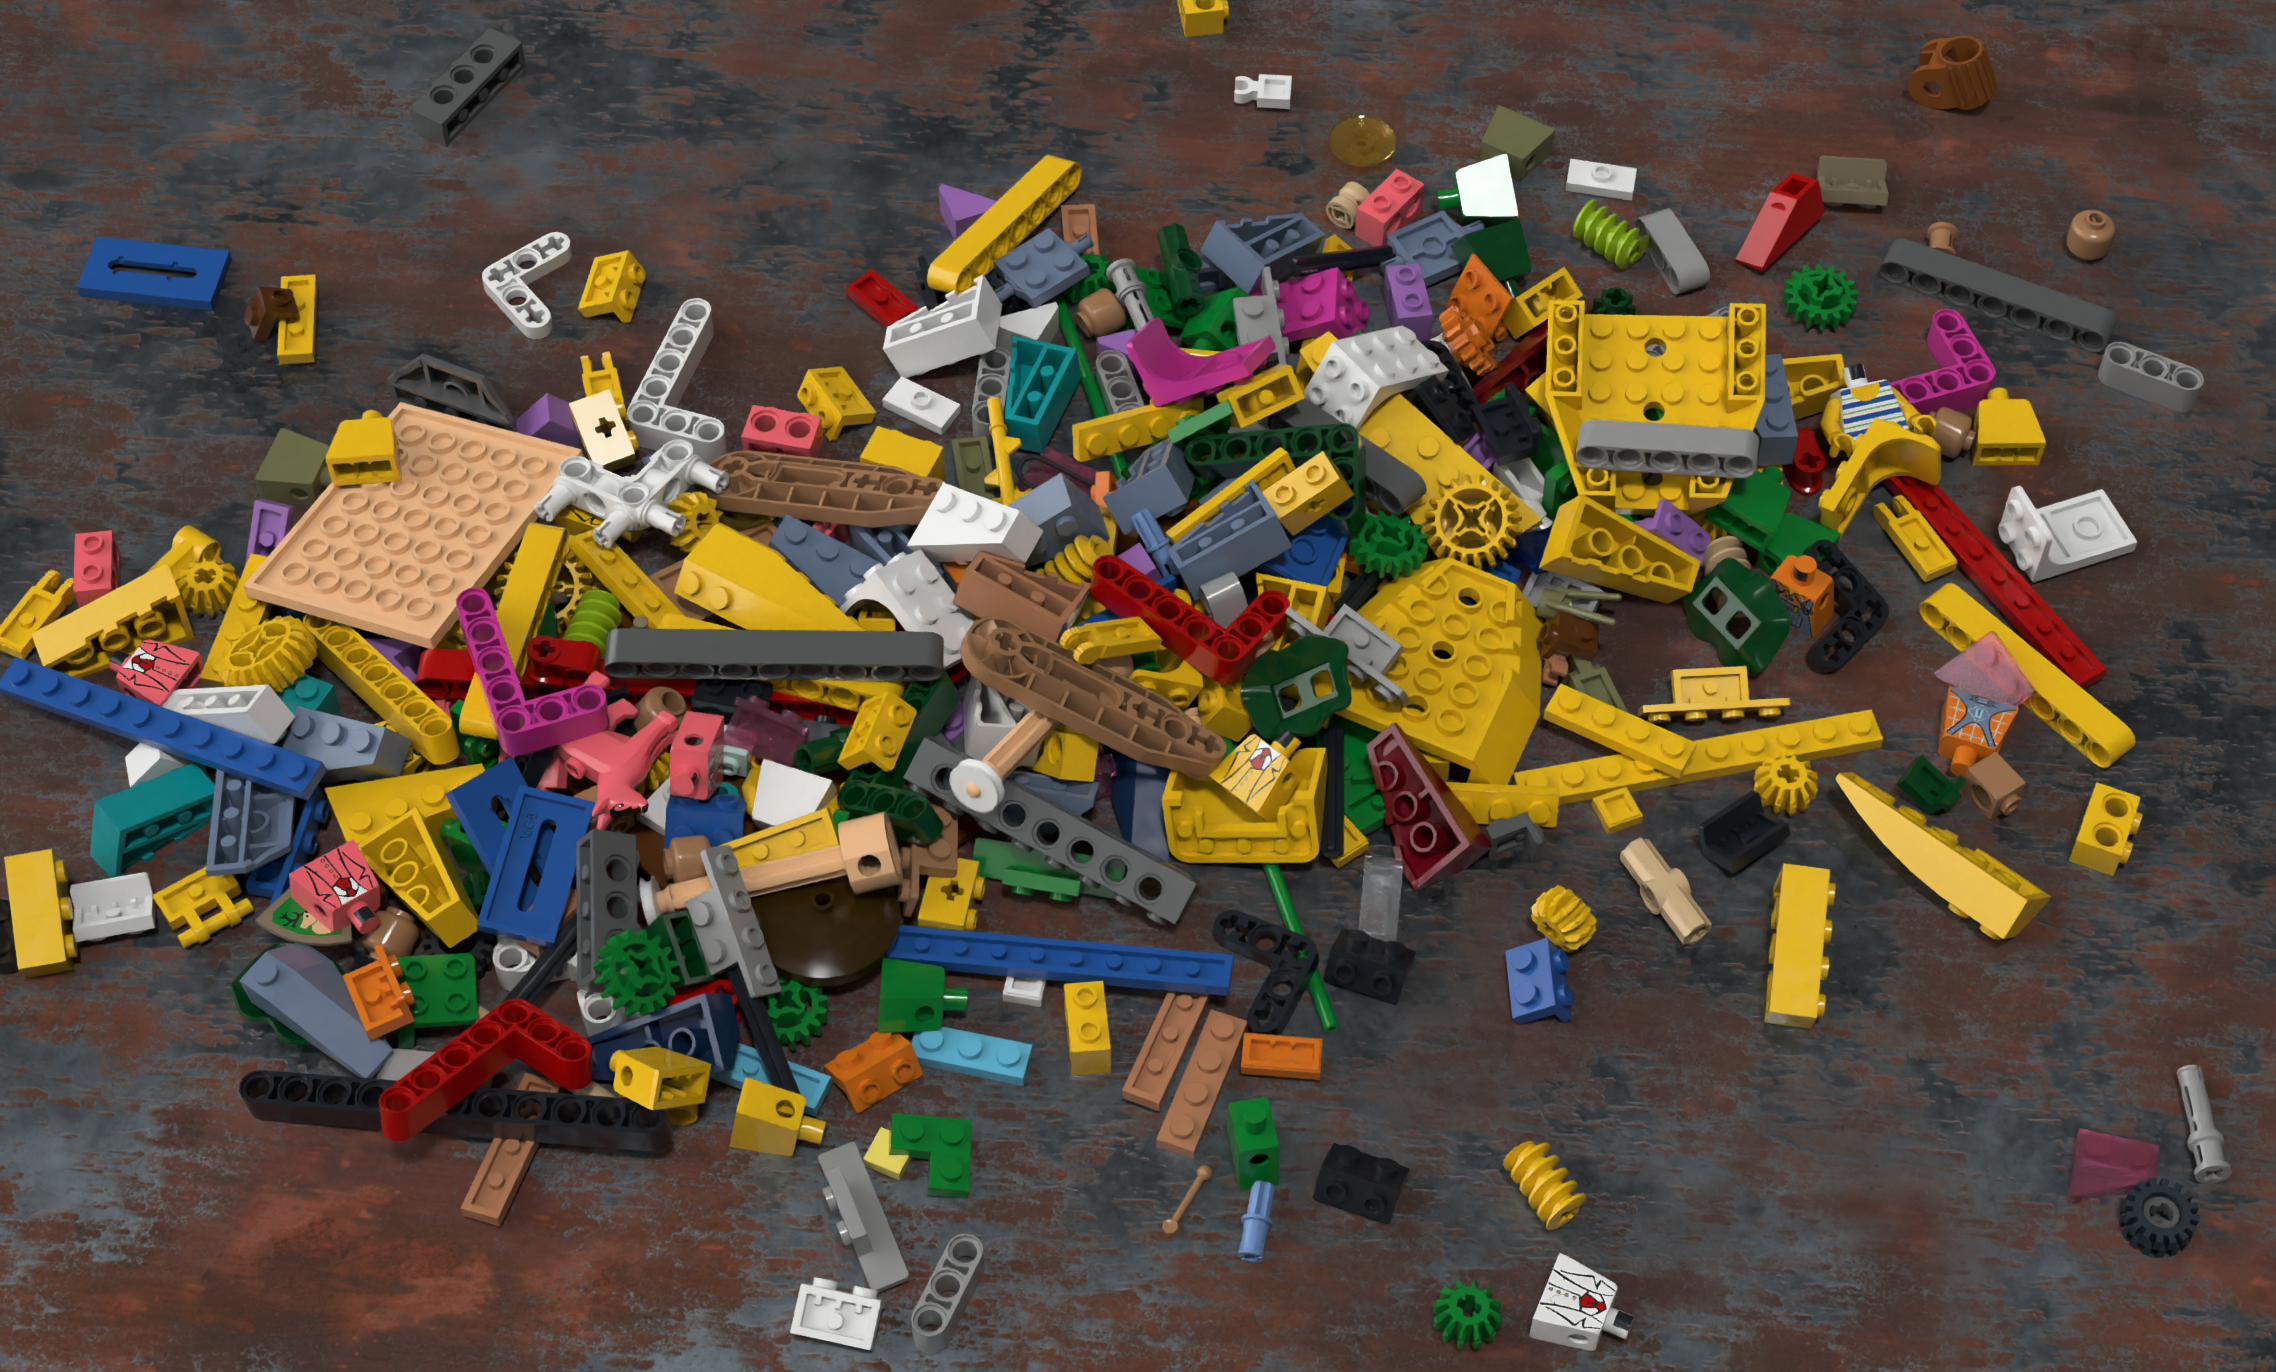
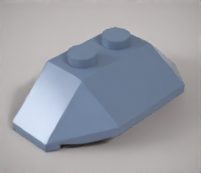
(1071, 794)
(248, 826)

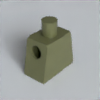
(1520, 138)
(293, 470)

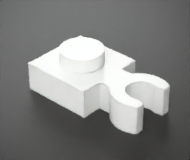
(1269, 91)

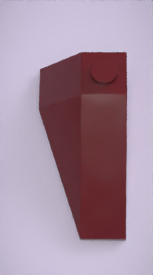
(1520, 366)
(1425, 817)

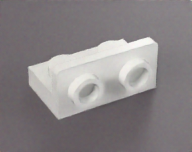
(837, 1315)

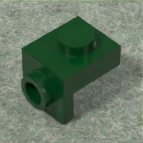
(1929, 786)

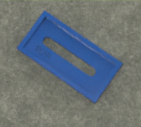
(193, 293)
(473, 808)
(500, 907)

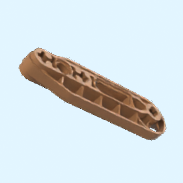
(823, 489)
(1088, 697)

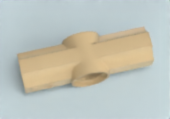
(1665, 891)

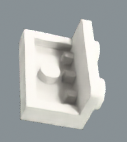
(113, 907)

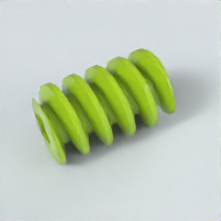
(1608, 237)
(594, 618)

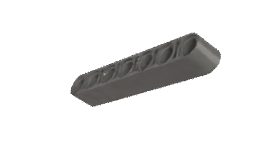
(1998, 295)
(1387, 479)

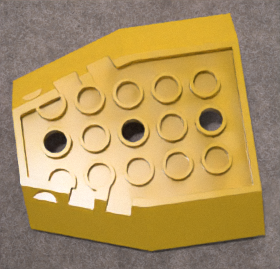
(1704, 378)
(1481, 698)

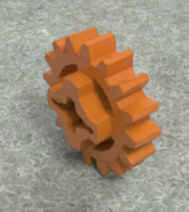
(1468, 340)

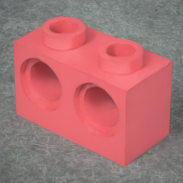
(1389, 208)
(782, 432)
(95, 566)

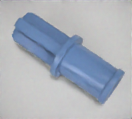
(1155, 541)
(1256, 1222)

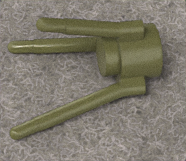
(1555, 600)

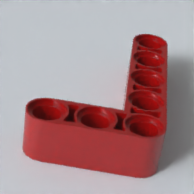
(1185, 630)
(476, 1055)

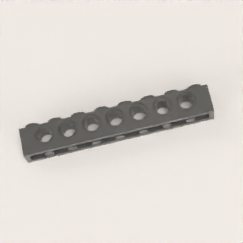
(1176, 884)

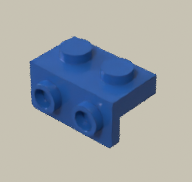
(718, 818)
(1538, 982)

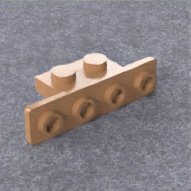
(929, 859)

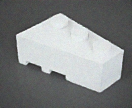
(964, 524)
(989, 719)

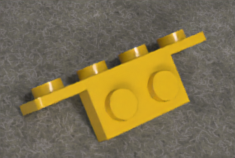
(1711, 692)

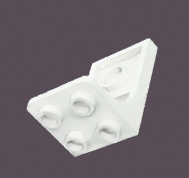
(1367, 370)
(2063, 533)
(916, 598)

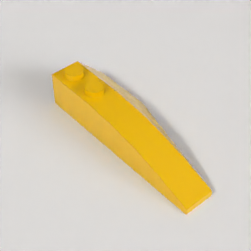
(755, 586)
(1964, 877)

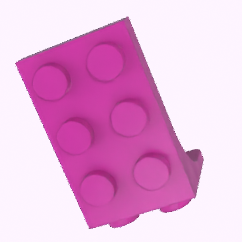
(1320, 305)
(1177, 376)

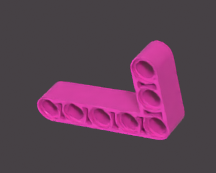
(1964, 372)
(500, 683)

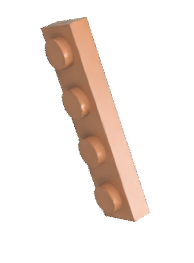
(1164, 1048)
(1201, 1084)
(504, 1167)

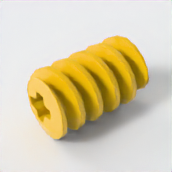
(1078, 559)
(1543, 1184)

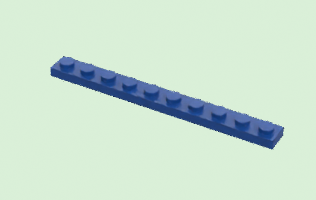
(162, 728)
(1066, 960)

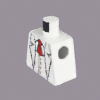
(1578, 1307)

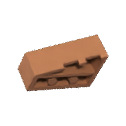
(1006, 590)

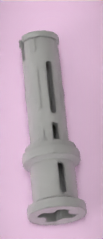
(1130, 291)
(2204, 1139)

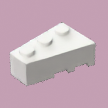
(946, 334)

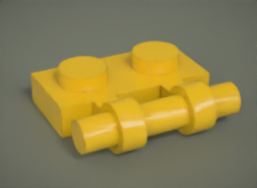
(196, 895)

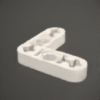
(510, 286)

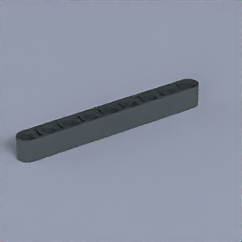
(774, 654)

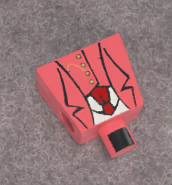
(156, 671)
(698, 768)
(338, 889)

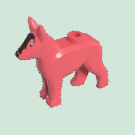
(617, 760)

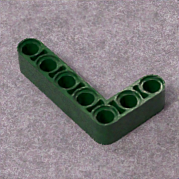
(1294, 441)
(875, 791)

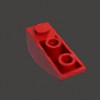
(1783, 218)

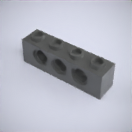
(467, 87)
(596, 891)

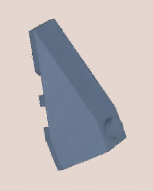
(313, 1001)

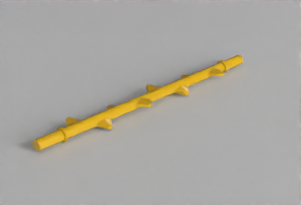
(1003, 448)

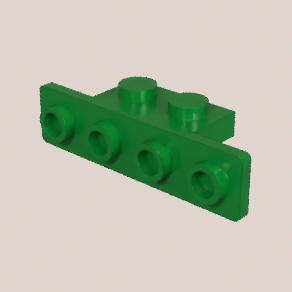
(1030, 871)

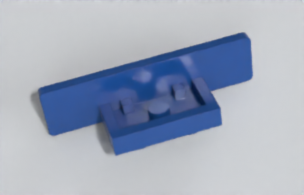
(274, 878)

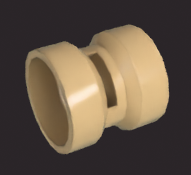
(1343, 208)

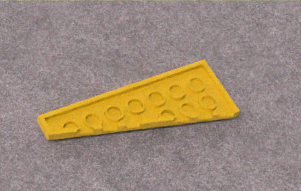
(1427, 450)

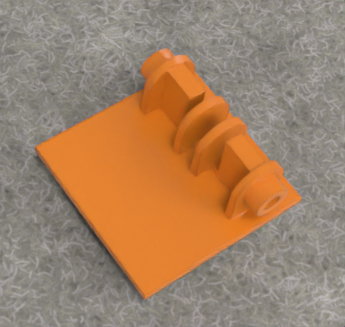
(1481, 297)

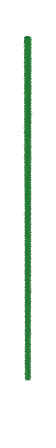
(1272, 870)

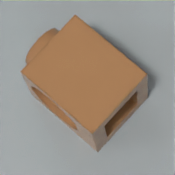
(1993, 786)

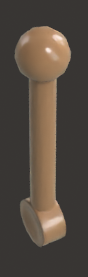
(1170, 1226)

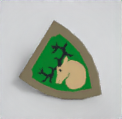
(296, 925)

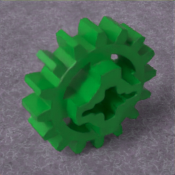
(1820, 297)
(1388, 545)
(634, 972)
(790, 1013)

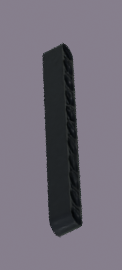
(470, 1120)

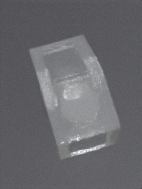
(1381, 897)

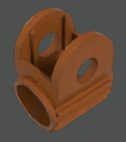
(1965, 81)

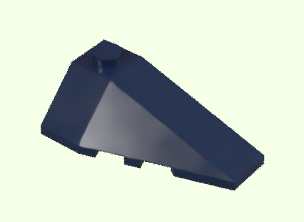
(1138, 803)
(696, 1027)

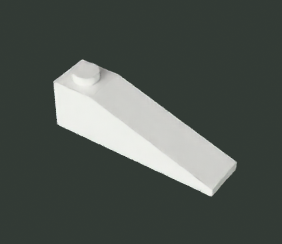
(242, 709)

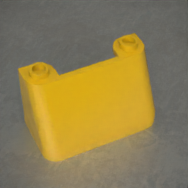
(1214, 827)

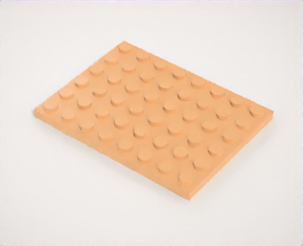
(407, 548)

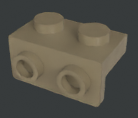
(1852, 181)

